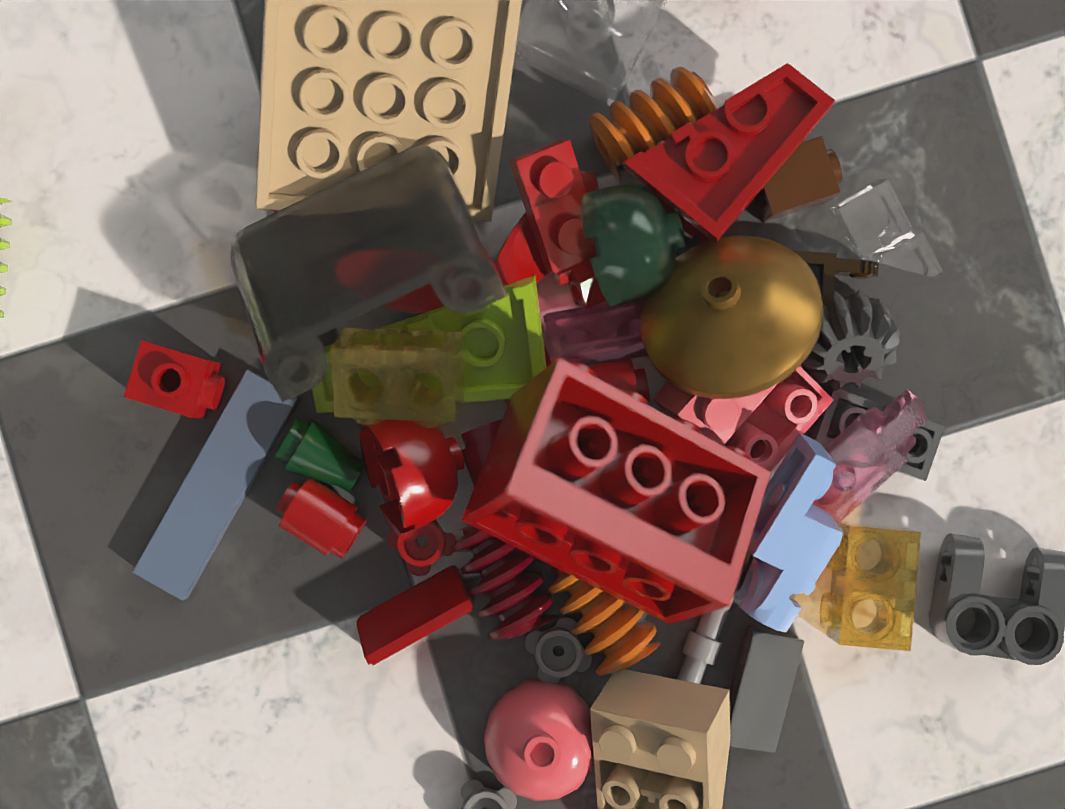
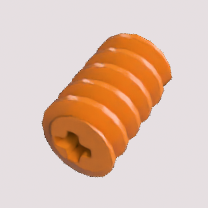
(650, 117)
(609, 620)

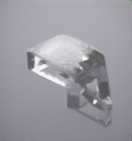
(882, 231)

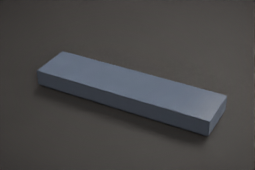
(215, 486)

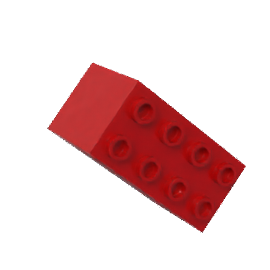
(619, 494)

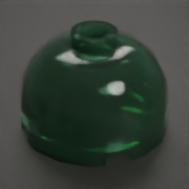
(631, 241)

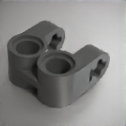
(1040, 599)

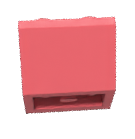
(758, 423)

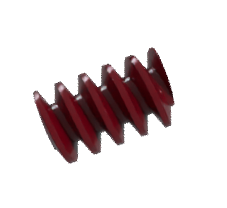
(504, 583)

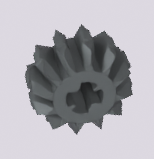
(853, 341)

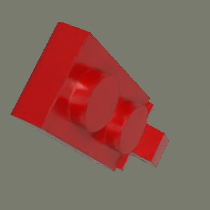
(553, 200)

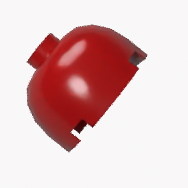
(413, 471)

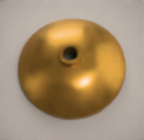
(739, 340)

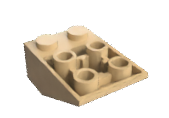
(660, 743)

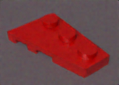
(729, 155)

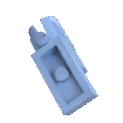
(790, 536)

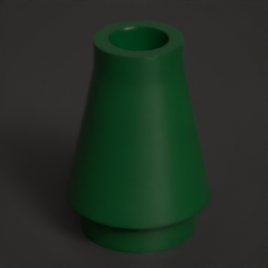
(318, 455)

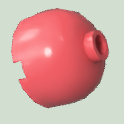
(540, 740)

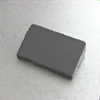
(762, 688)

